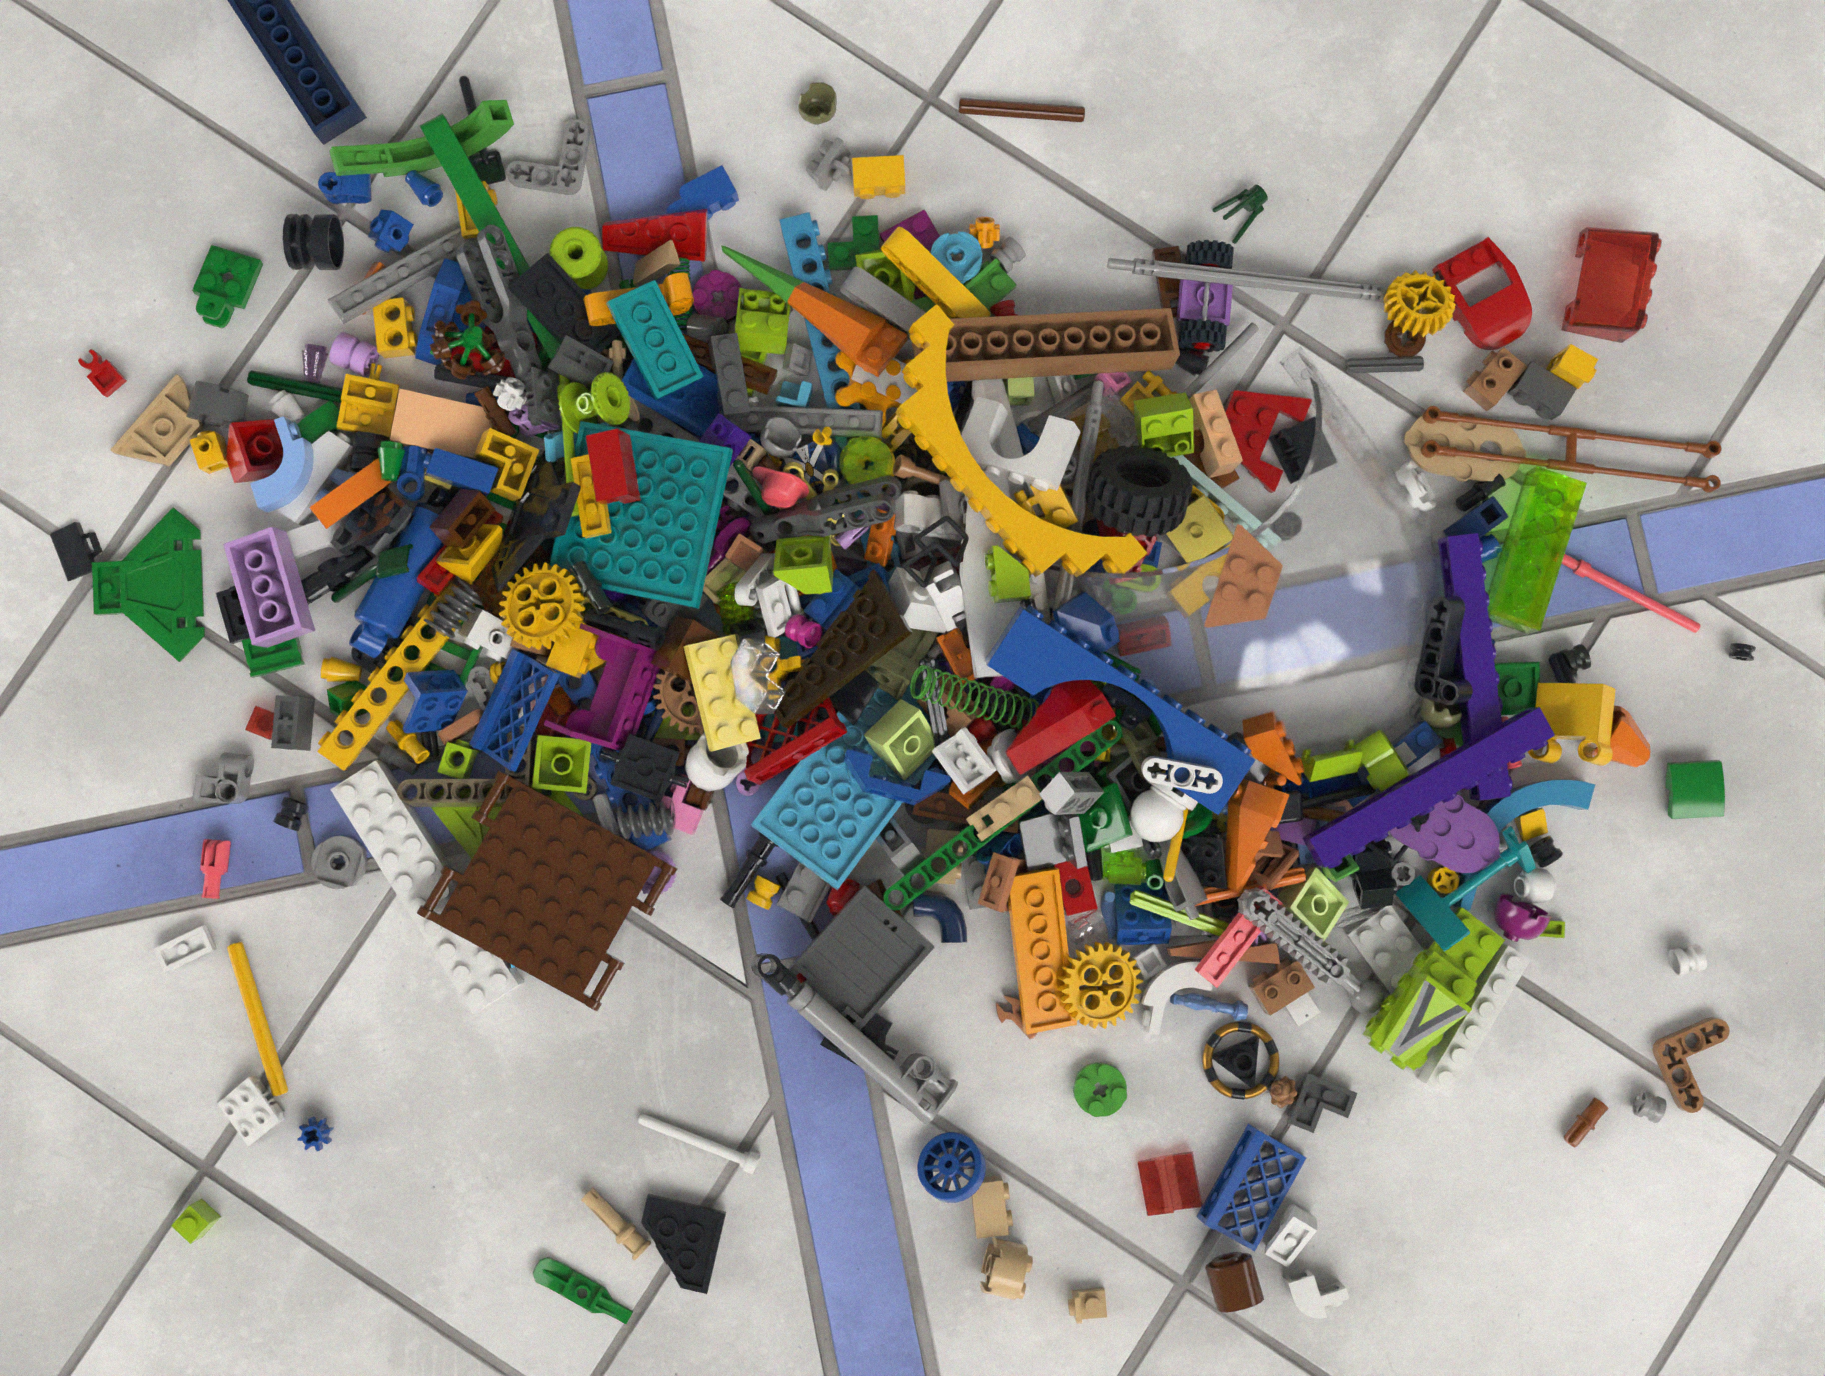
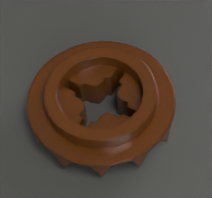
(1394, 343)

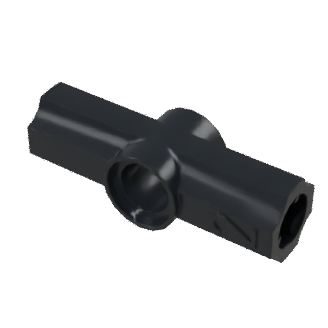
(335, 573)

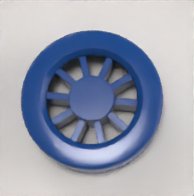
(951, 1167)

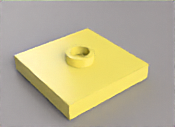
(1200, 531)

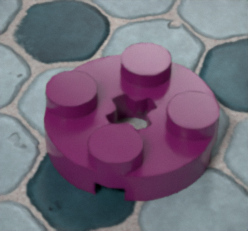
(712, 283)

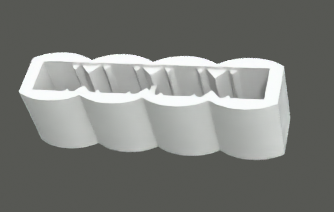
(918, 512)

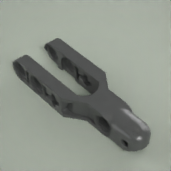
(505, 312)
(812, 515)

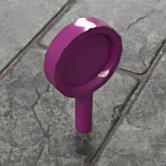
(726, 539)

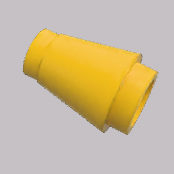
(340, 670)

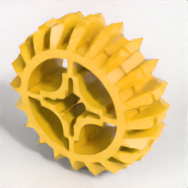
(1406, 293)

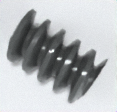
(454, 610)
(646, 820)

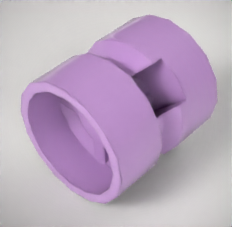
(351, 353)

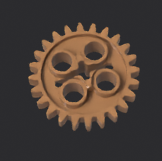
(674, 702)

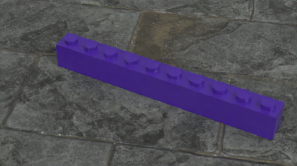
(1475, 654)
(1428, 787)

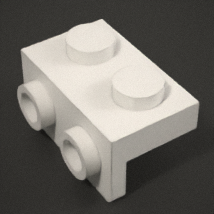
(964, 760)

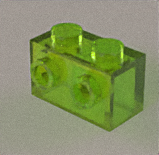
(1123, 868)

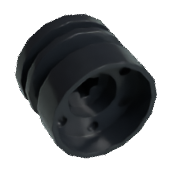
(313, 241)

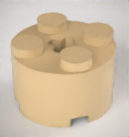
(1005, 1269)

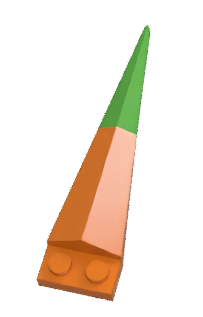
(855, 331)

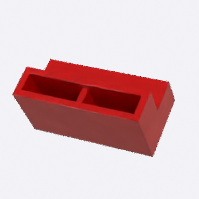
(613, 467)

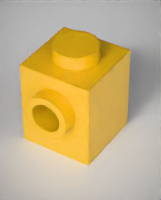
(210, 451)

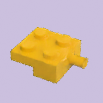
(368, 404)

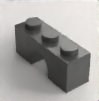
(730, 376)

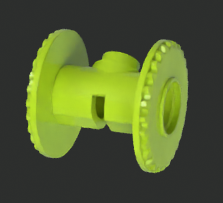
(580, 256)
(606, 399)

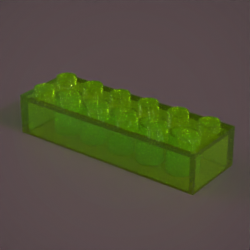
(1534, 549)

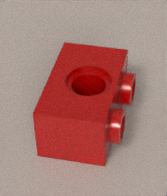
(1084, 898)

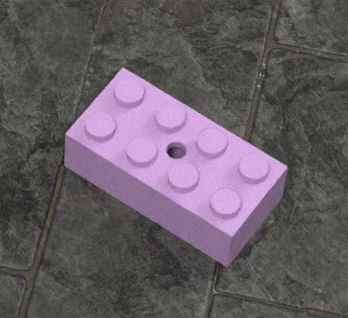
(269, 587)

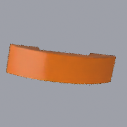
(349, 494)

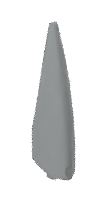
(1185, 888)

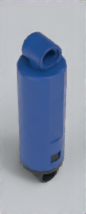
(393, 598)

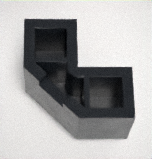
(1372, 882)

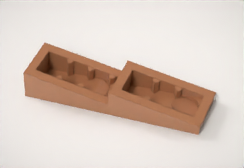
(1261, 953)

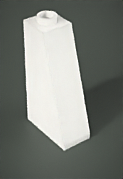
(328, 453)

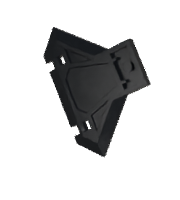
(536, 516)

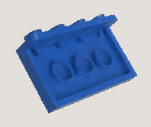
(689, 407)

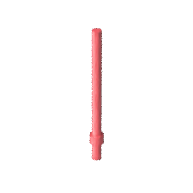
(1584, 569)

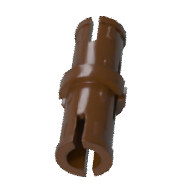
(495, 412)

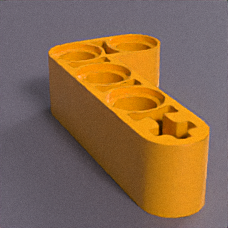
(675, 290)

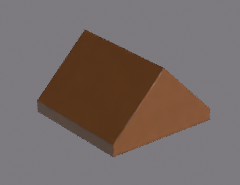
(671, 655)

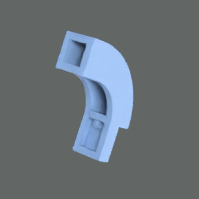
(291, 475)

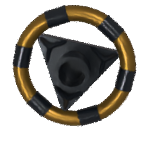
(1240, 1060)

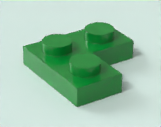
(865, 239)

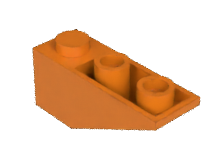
(1270, 746)

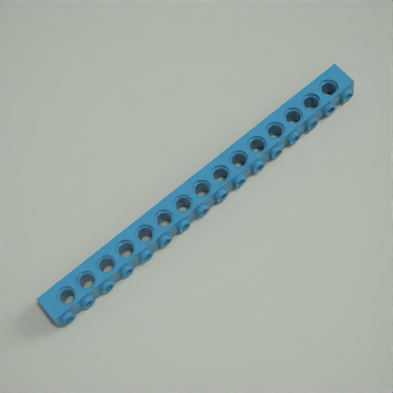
(803, 228)

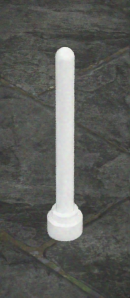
(746, 1160)

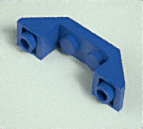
(440, 307)
(859, 764)

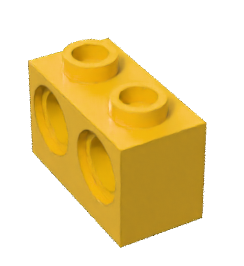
(387, 330)

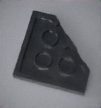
(376, 515)
(685, 1238)

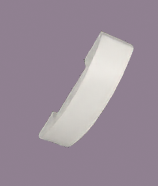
(312, 537)

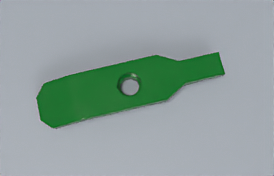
(567, 1282)

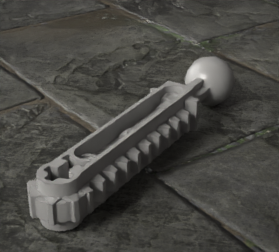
(1308, 949)

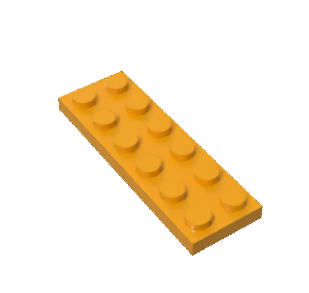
(1039, 949)

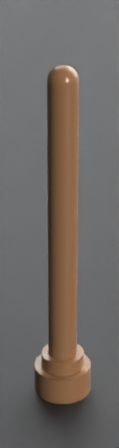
(905, 468)

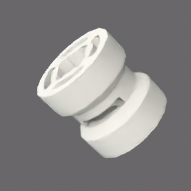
(1689, 959)

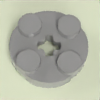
(326, 870)

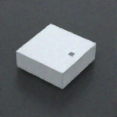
(1149, 961)
(1302, 1009)

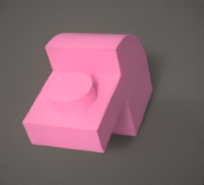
(686, 815)

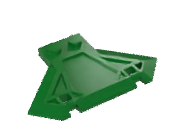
(157, 585)

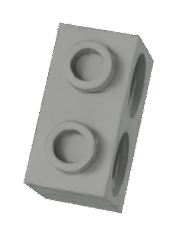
(1071, 793)

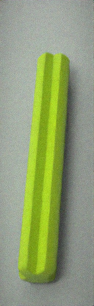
(1166, 909)

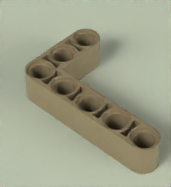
(478, 787)

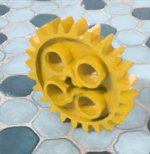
(540, 584)
(1100, 961)

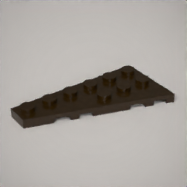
(848, 647)

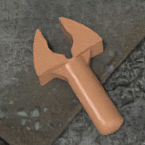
(1015, 1016)

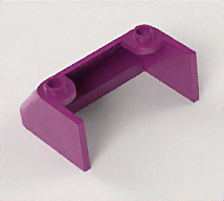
(619, 695)

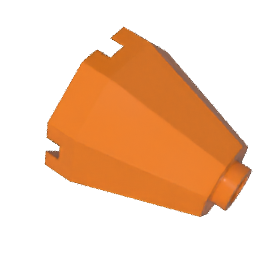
(1627, 740)

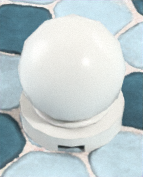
(715, 768)
(1159, 812)

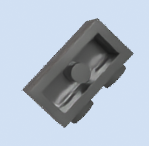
(1542, 391)

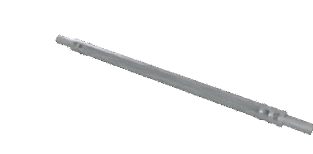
(1249, 279)
(1083, 471)

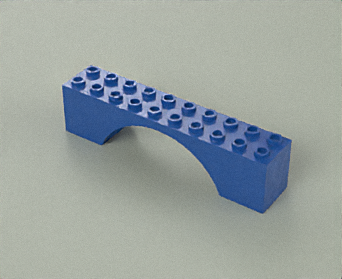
(1041, 655)

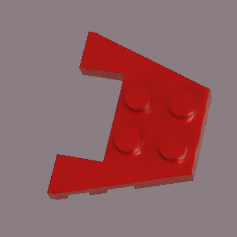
(1251, 421)

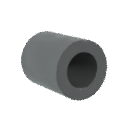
(705, 326)

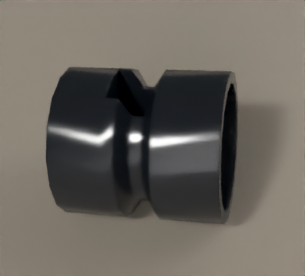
(366, 449)

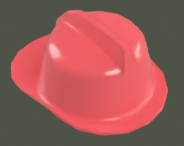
(780, 488)

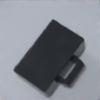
(74, 550)

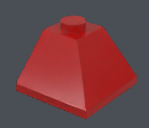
(253, 450)

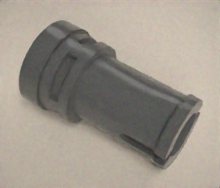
(393, 755)

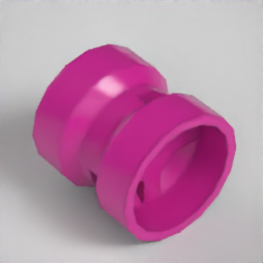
(800, 628)

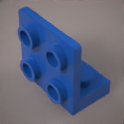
(436, 700)
(1136, 924)

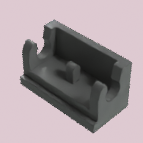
(578, 362)
(293, 723)

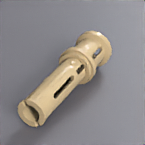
(624, 1232)

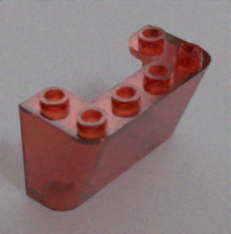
(1612, 283)

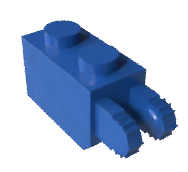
(709, 191)

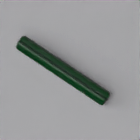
(294, 386)

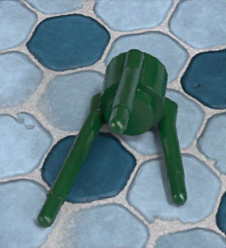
(1251, 201)

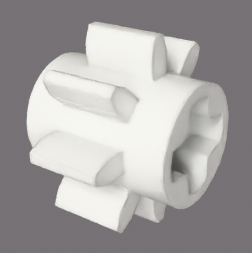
(510, 394)

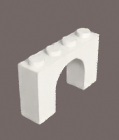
(1040, 467)

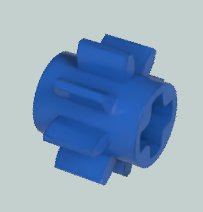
(323, 1132)

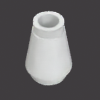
(286, 405)

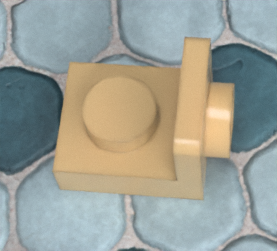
(1087, 1304)

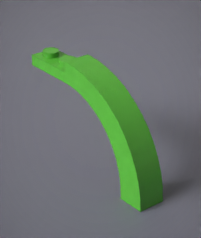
(474, 133)

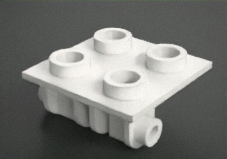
(250, 1110)

